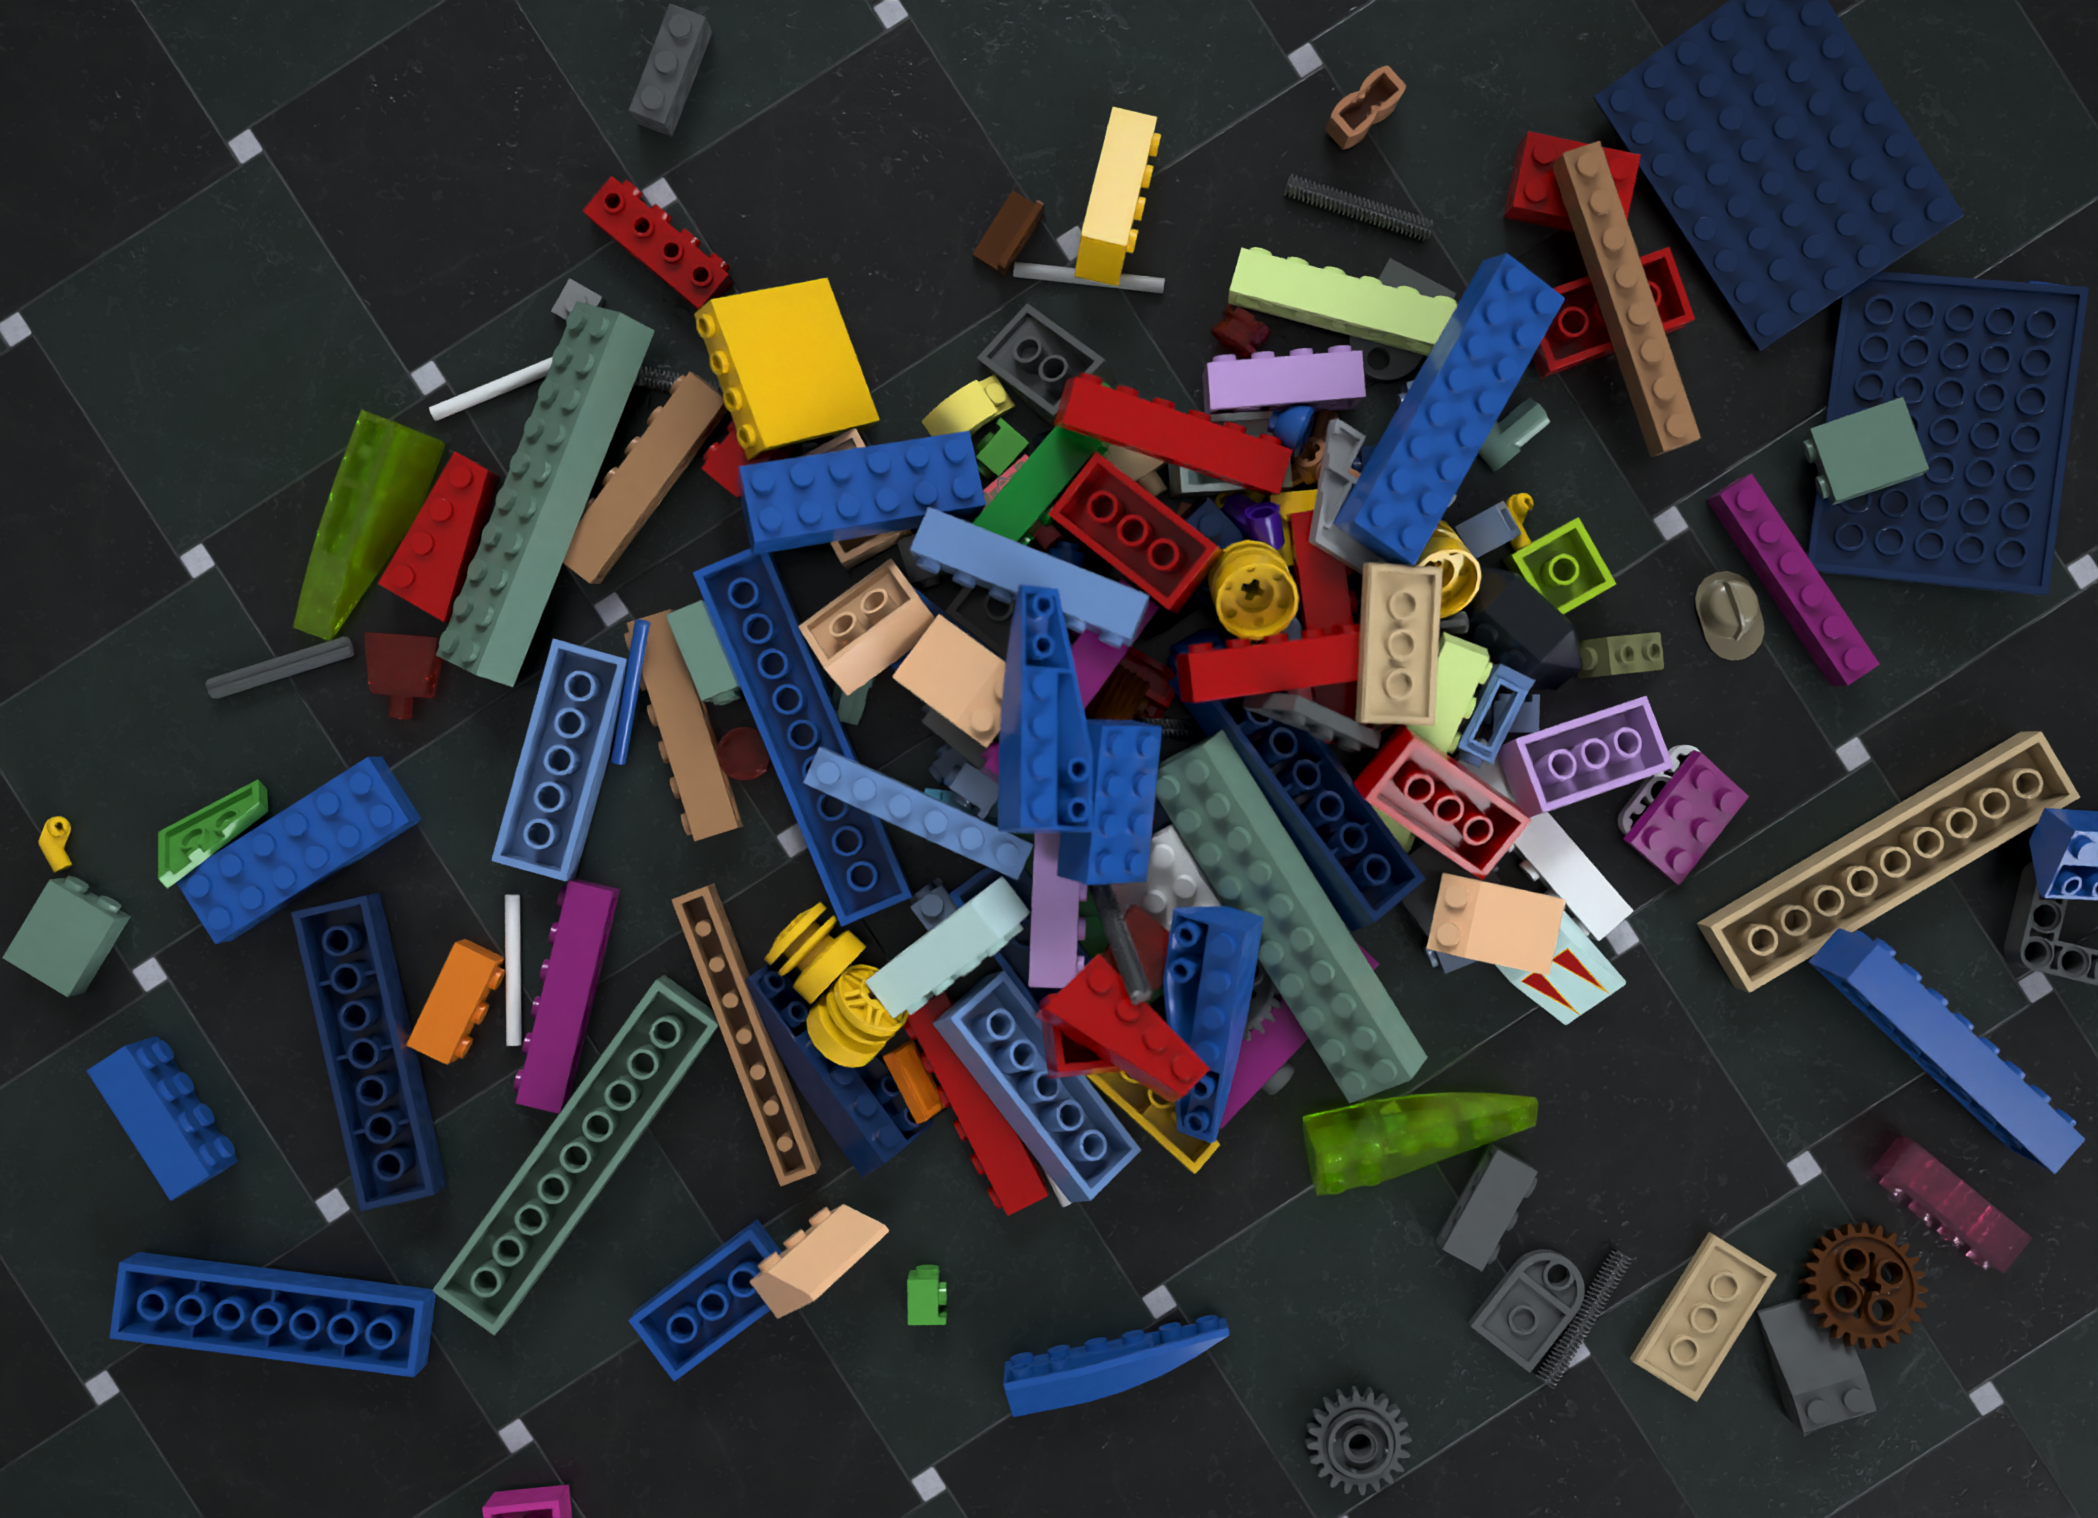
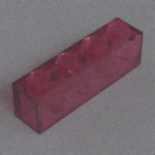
(1951, 1203)

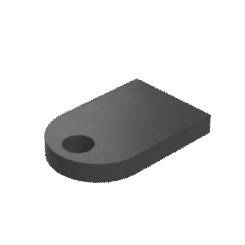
(1399, 361)
(1527, 1310)

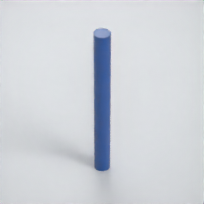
(630, 691)

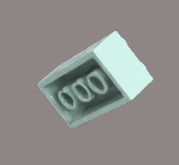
(950, 949)

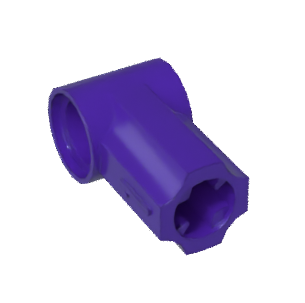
(1255, 520)

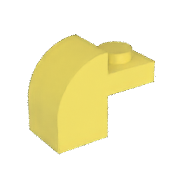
(969, 408)

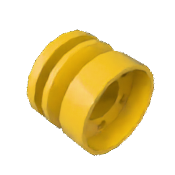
(1459, 568)
(1262, 605)
(814, 952)
(850, 1020)

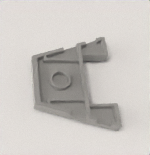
(1333, 489)

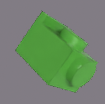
(1000, 450)
(926, 1296)

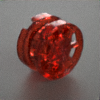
(1240, 331)
(743, 754)

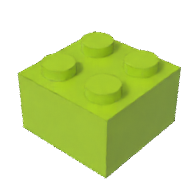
(1563, 566)

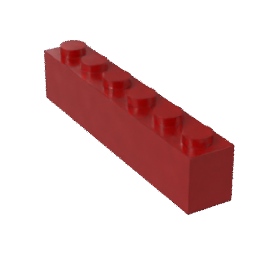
(1172, 435)
(1323, 604)
(1270, 665)
(996, 1145)

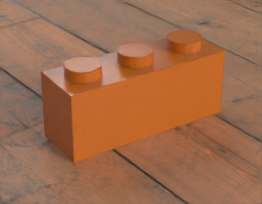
(457, 1002)

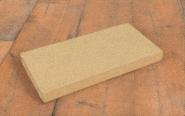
(1399, 644)
(1703, 1316)

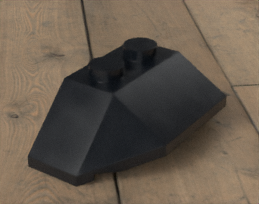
(1523, 629)

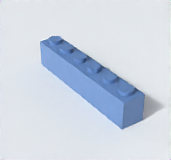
(1003, 565)
(918, 812)

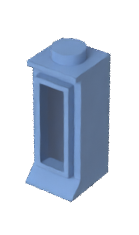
(1475, 752)

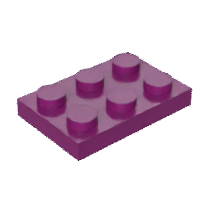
(1686, 817)

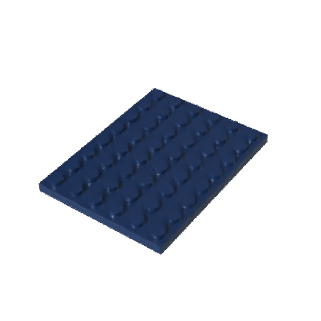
(1778, 159)
(1992, 405)

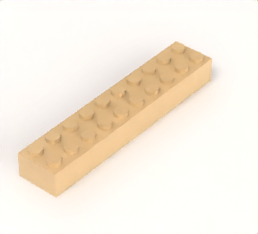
(1888, 860)

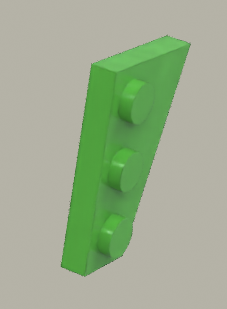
(207, 830)

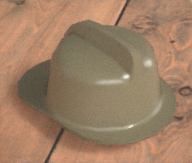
(1729, 615)

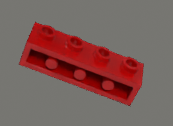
(657, 244)

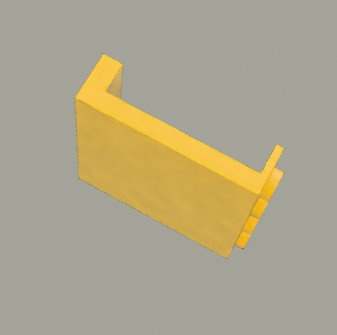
(785, 365)

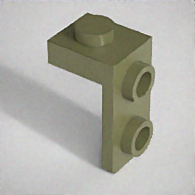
(1621, 655)

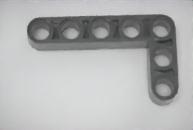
(2045, 935)

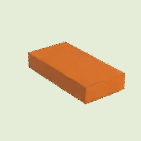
(914, 1081)

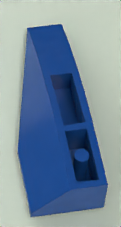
(1043, 725)
(2066, 854)
(1208, 1002)
(1103, 1366)

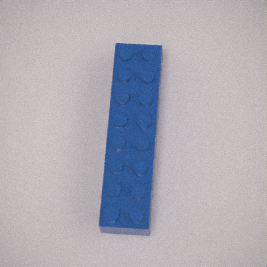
(1449, 410)
(1947, 1048)
(273, 1314)

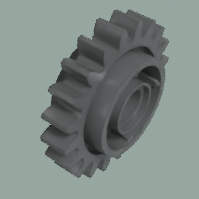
(1362, 1463)

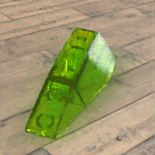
(365, 518)
(1406, 1133)

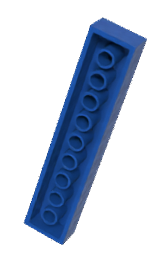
(791, 714)

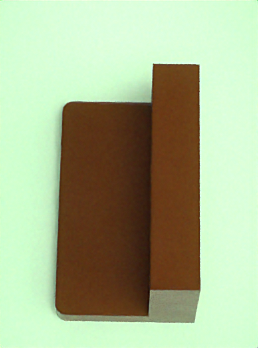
(1009, 233)

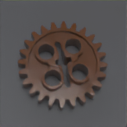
(1896, 1298)

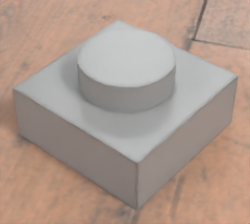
(575, 292)

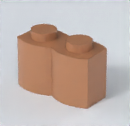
(1365, 107)

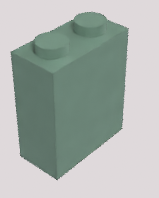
(1865, 452)
(705, 654)
(67, 935)

